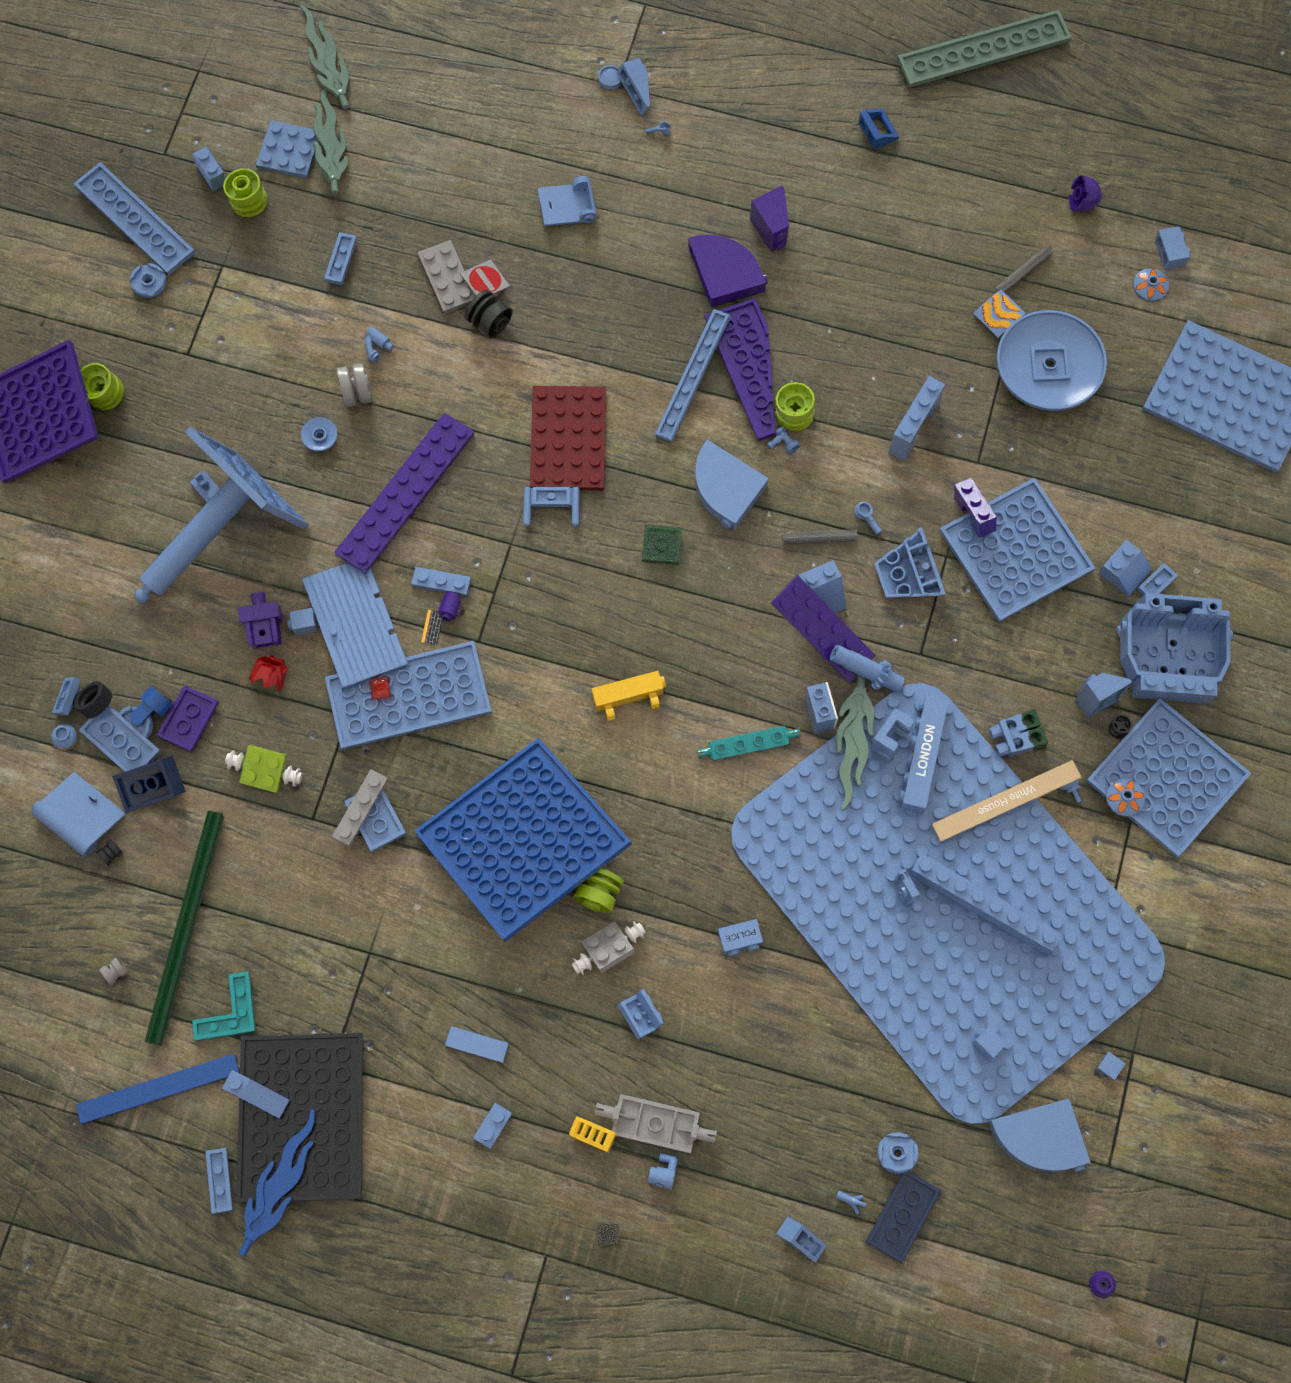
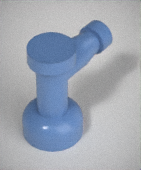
(792, 445)

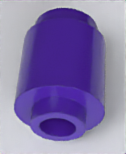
(449, 606)

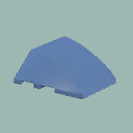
(910, 569)

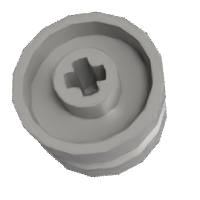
(354, 385)

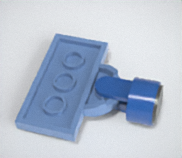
(126, 733)

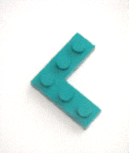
(242, 1016)

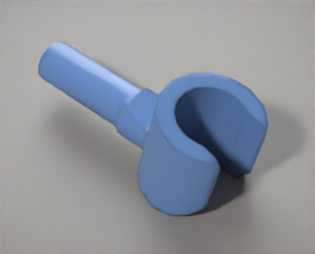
(663, 127)

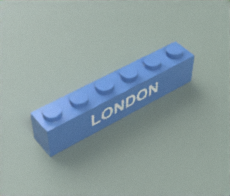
(924, 754)

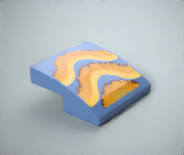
(999, 313)

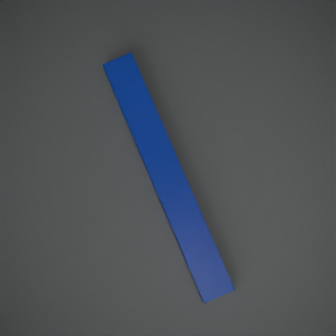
(157, 1089)

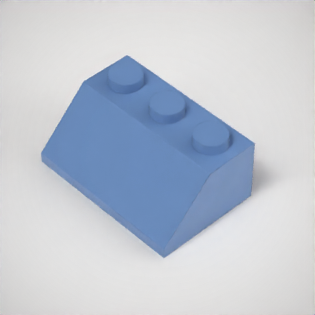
(1101, 692)

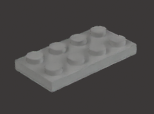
(443, 272)

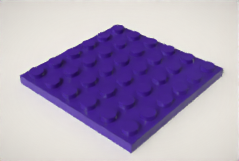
(43, 411)

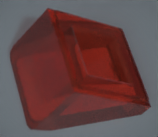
(380, 688)

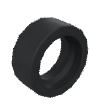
(93, 699)

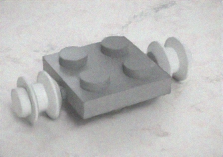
(608, 947)

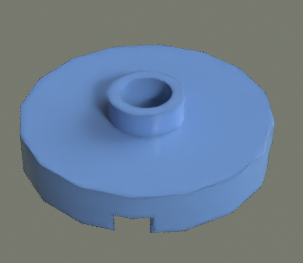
(146, 273)
(897, 1143)

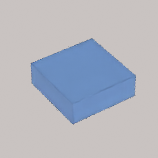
(1110, 1066)

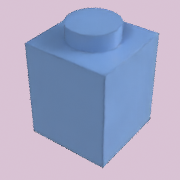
(302, 622)
(989, 1042)

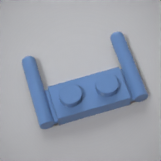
(551, 498)

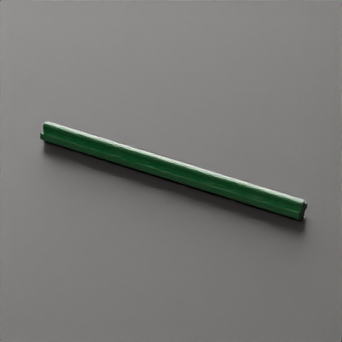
(184, 929)

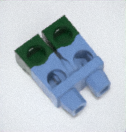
(1019, 734)

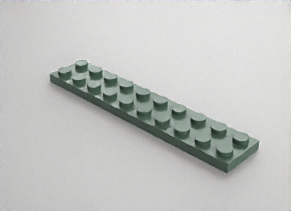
(984, 48)

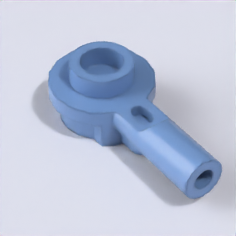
(864, 512)

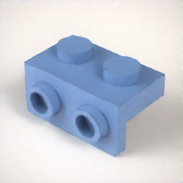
(641, 1014)

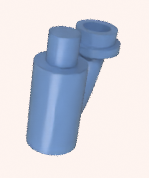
(380, 340)

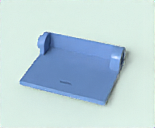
(75, 816)

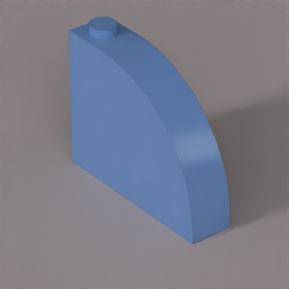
(726, 485)
(1043, 1138)

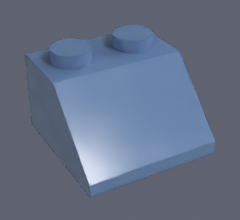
(1126, 568)

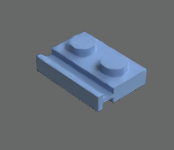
(907, 889)

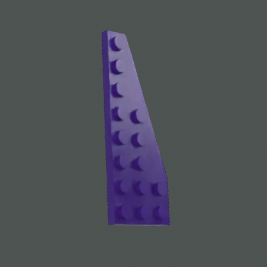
(747, 360)

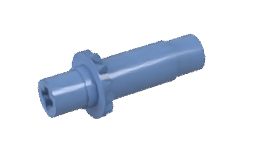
(878, 673)

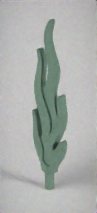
(325, 65)
(332, 148)
(852, 730)

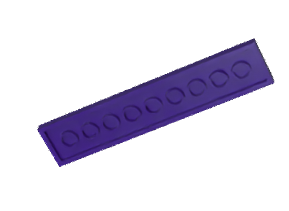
(404, 493)

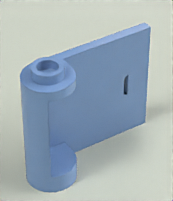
(568, 203)

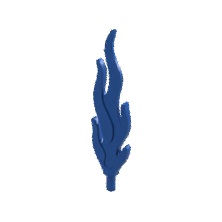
(271, 1191)

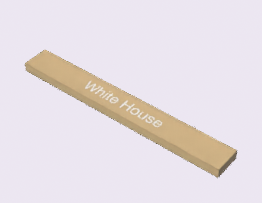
(1006, 801)

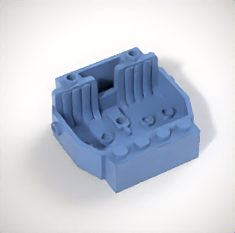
(1199, 649)

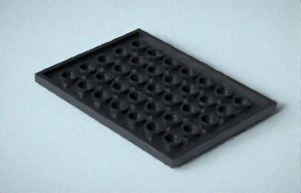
(314, 1074)

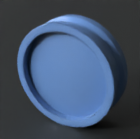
(608, 77)

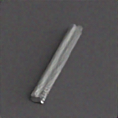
(1026, 267)
(819, 536)

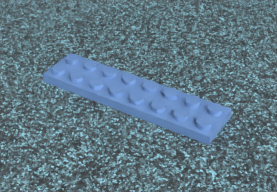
(134, 218)

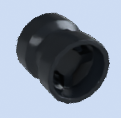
(1123, 726)
(109, 852)

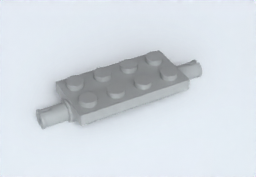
(655, 1123)

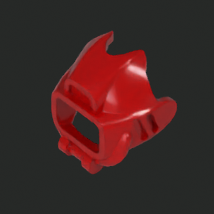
(268, 672)

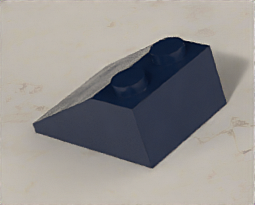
(149, 784)

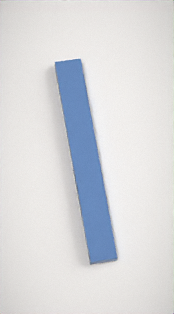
(692, 376)

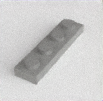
(360, 808)

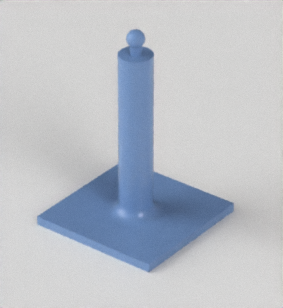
(214, 516)

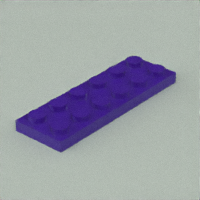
(818, 623)

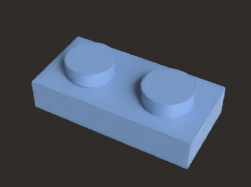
(1158, 580)
(66, 696)
(492, 1126)

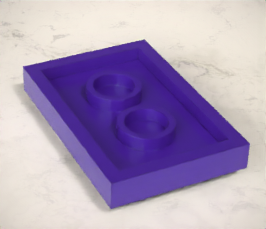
(187, 718)

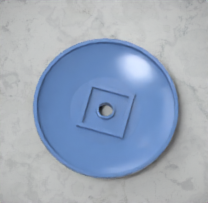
(1057, 338)

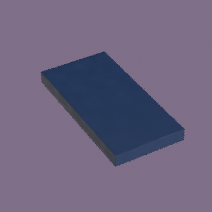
(903, 1216)

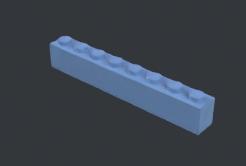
(985, 904)

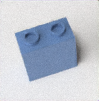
(820, 708)

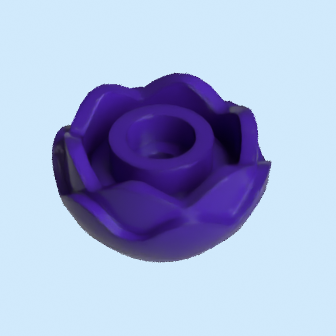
(1099, 1278)

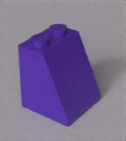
(771, 218)

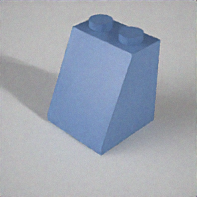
(827, 584)

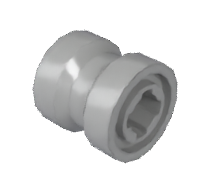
(113, 971)

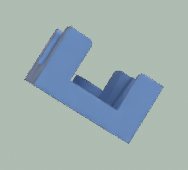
(896, 723)

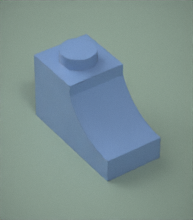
(801, 1239)

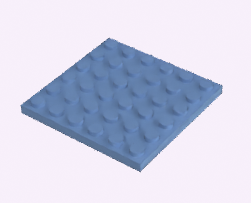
(1026, 554)
(1181, 775)

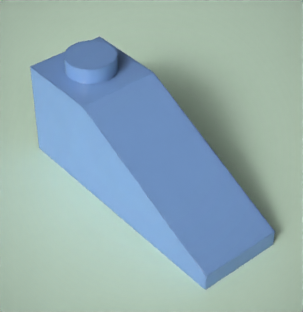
(635, 80)
(255, 1094)

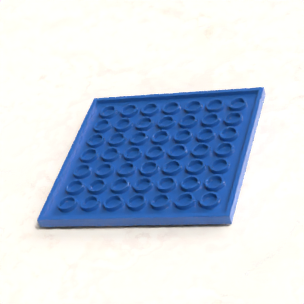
(522, 839)

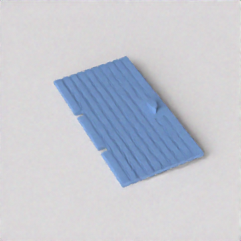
(354, 623)

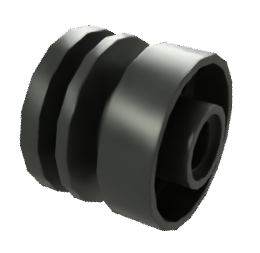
(488, 314)

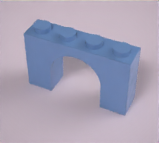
(923, 406)

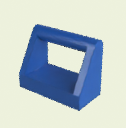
(871, 131)

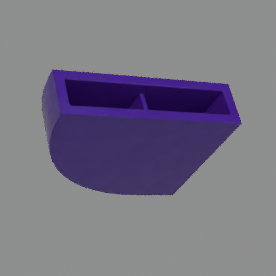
(725, 269)

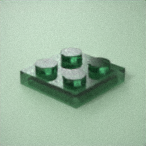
(662, 544)

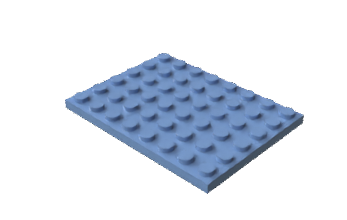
(1226, 396)

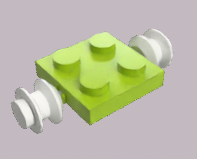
(263, 768)

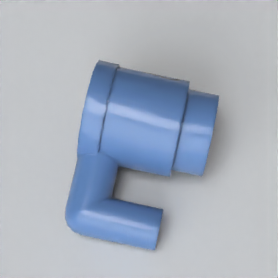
(662, 1176)

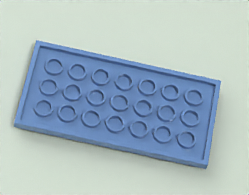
(425, 694)

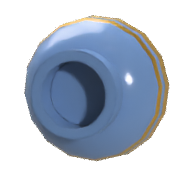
(65, 737)

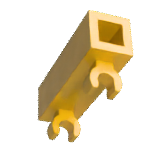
(628, 691)

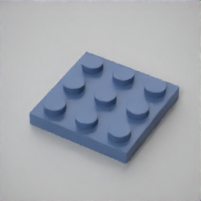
(287, 150)

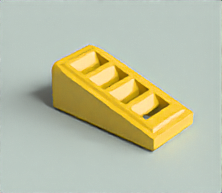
(580, 1129)

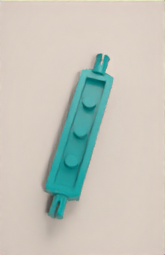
(748, 743)

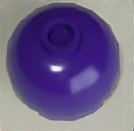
(1085, 194)

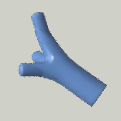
(853, 1201)

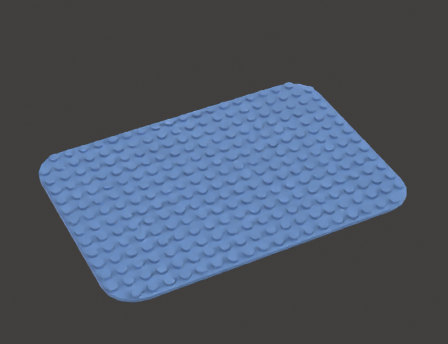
(934, 967)

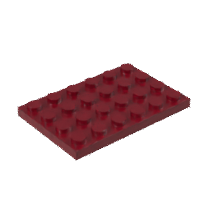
(568, 437)

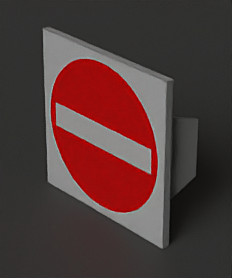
(485, 277)

